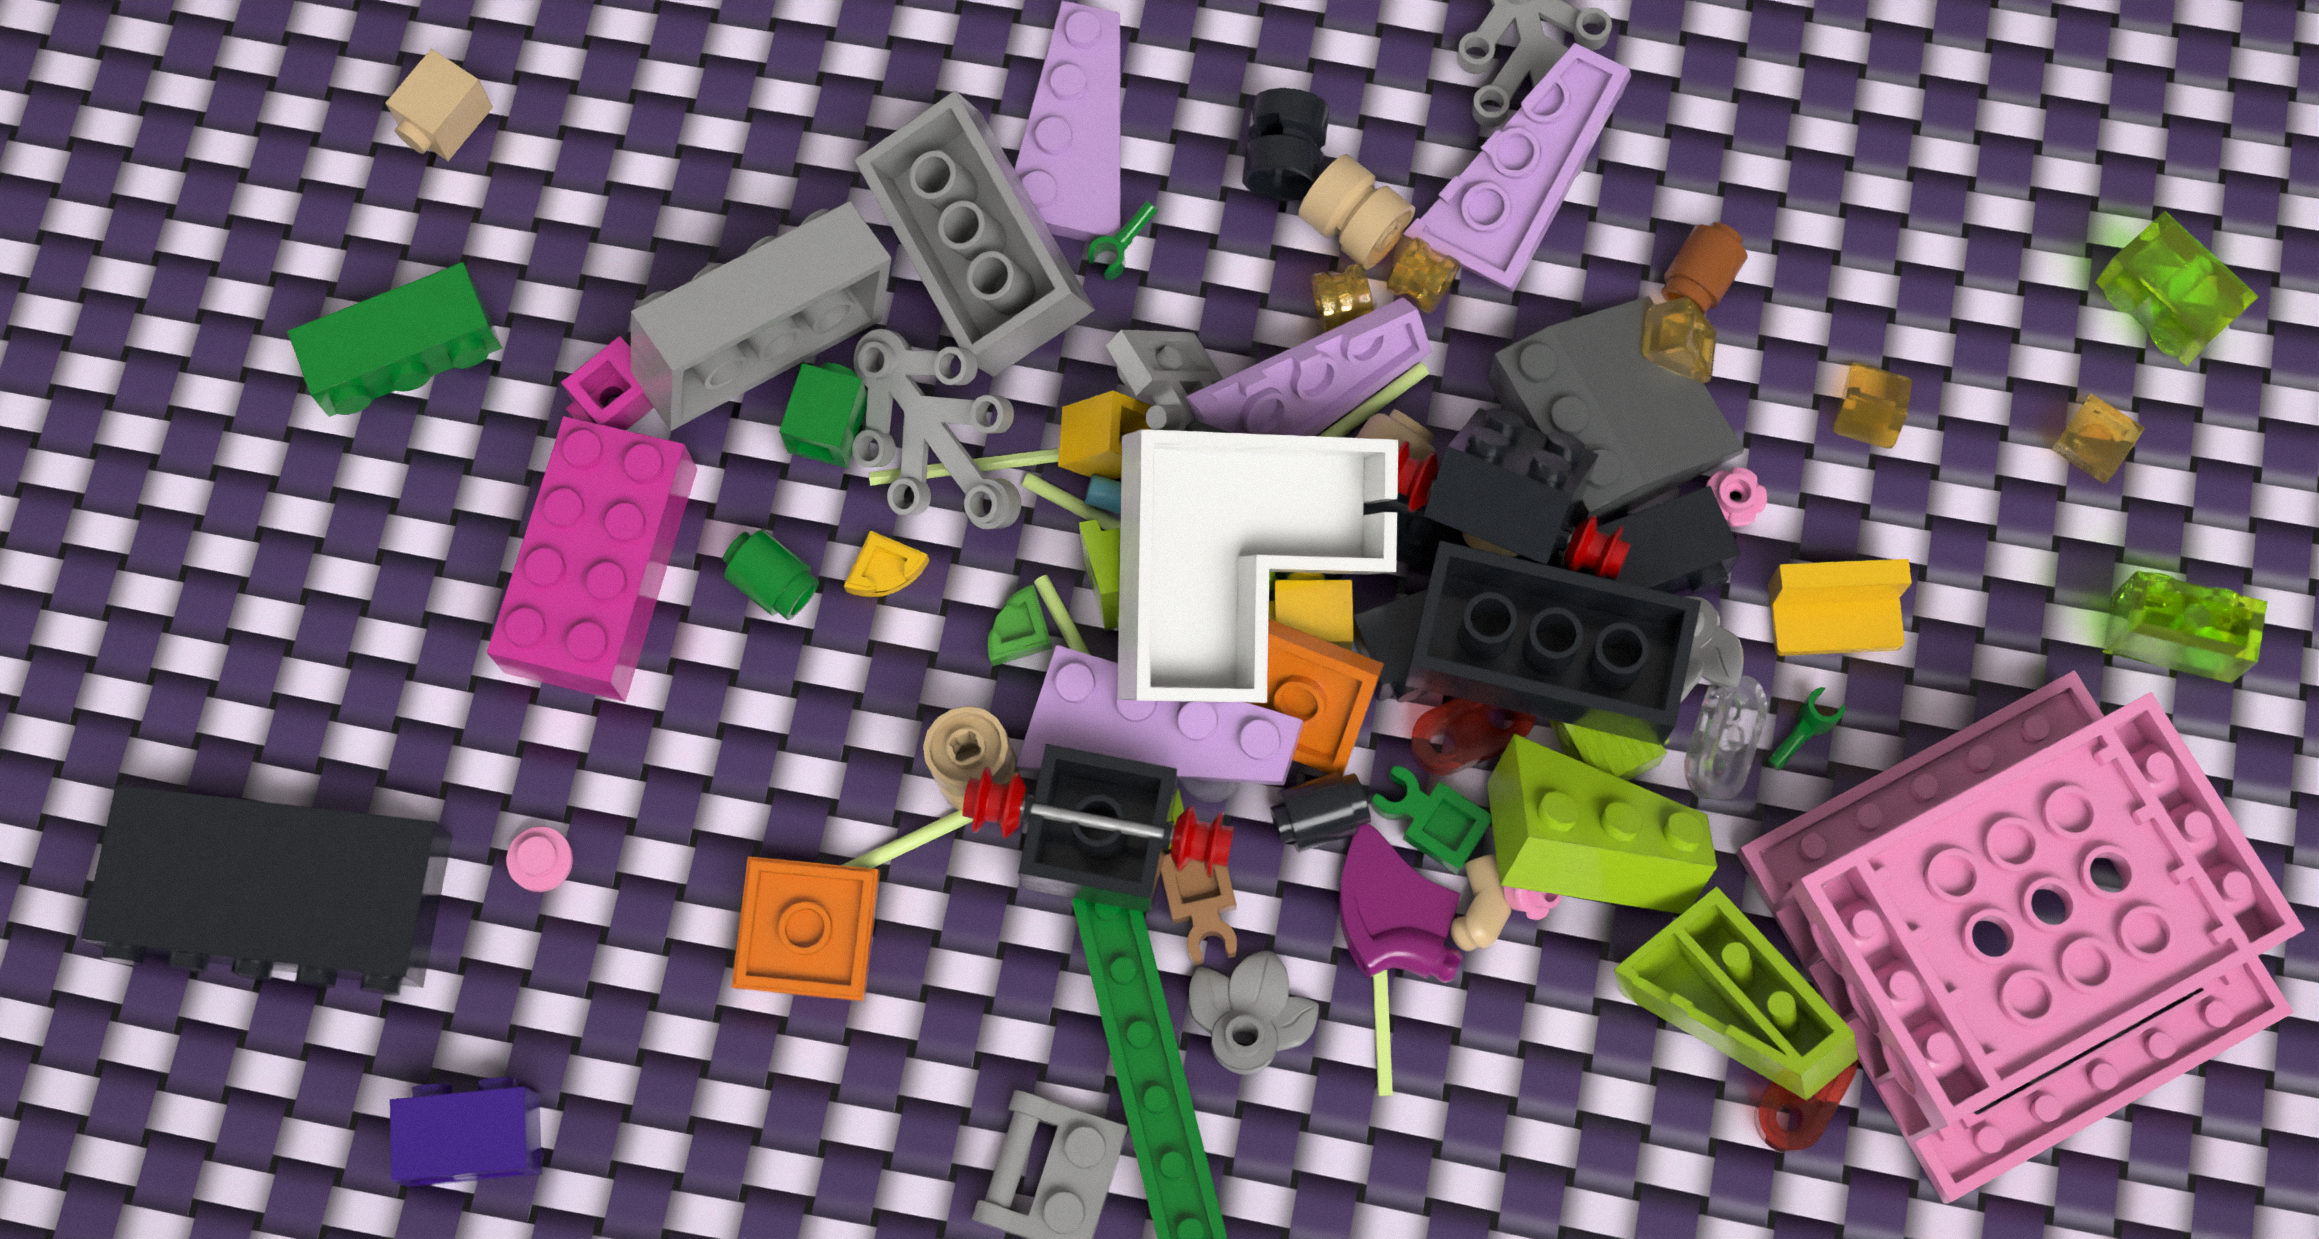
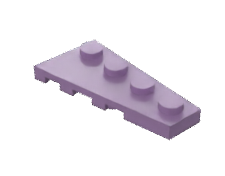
(1075, 127)
(1518, 181)
(1319, 379)
(1198, 738)

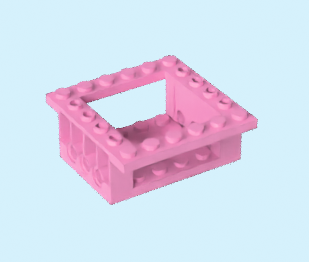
(1903, 866)

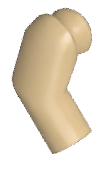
(1487, 911)

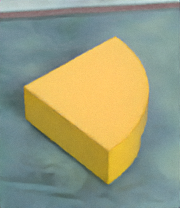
(884, 567)

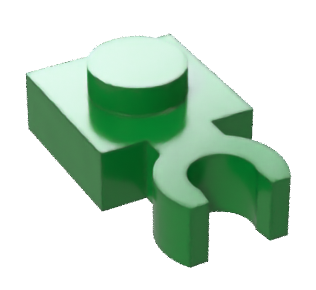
(1441, 824)

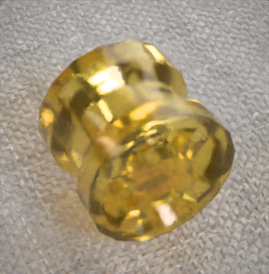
(1423, 275)
(1341, 296)

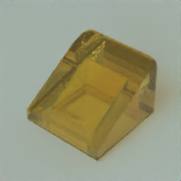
(1680, 339)
(1873, 406)

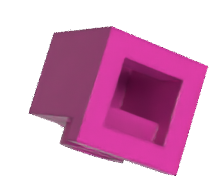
(599, 379)

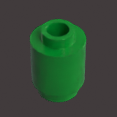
(769, 574)

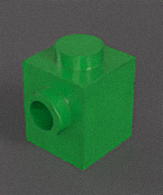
(824, 414)

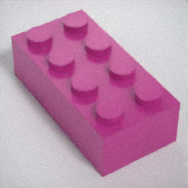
(593, 559)

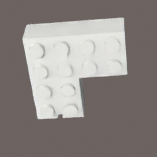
(1208, 526)

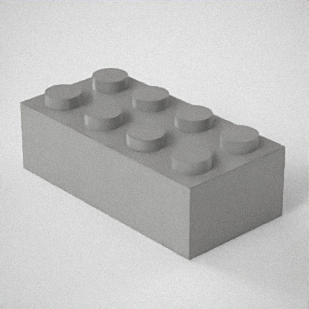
(974, 234)
(758, 314)

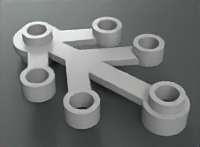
(1534, 53)
(926, 426)

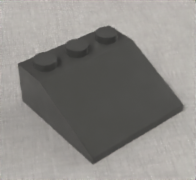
(1599, 387)

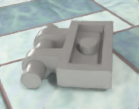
(1167, 369)

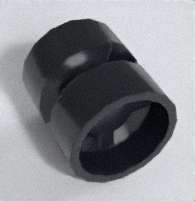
(1286, 143)

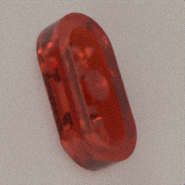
(1470, 731)
(1811, 1114)

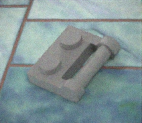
(1073, 1178)

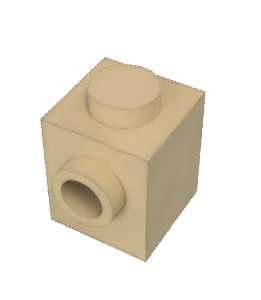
(438, 106)

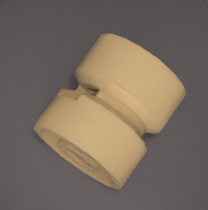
(1362, 216)
(962, 746)

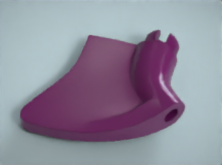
(1393, 912)

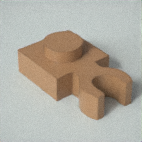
(1201, 900)

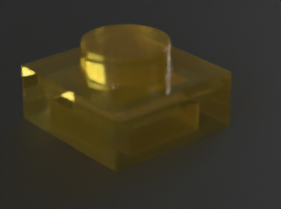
(2098, 438)

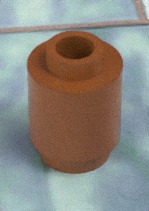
(1705, 266)

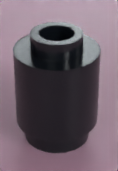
(1320, 811)

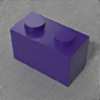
(465, 1134)

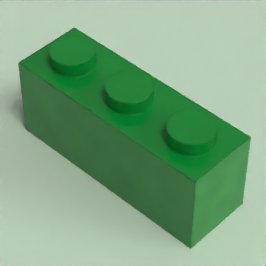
(395, 341)

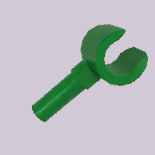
(1121, 240)
(1809, 724)

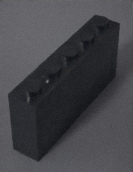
(267, 889)

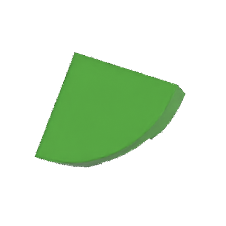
(1018, 629)

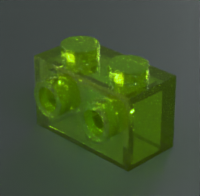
(2175, 289)
(2185, 626)

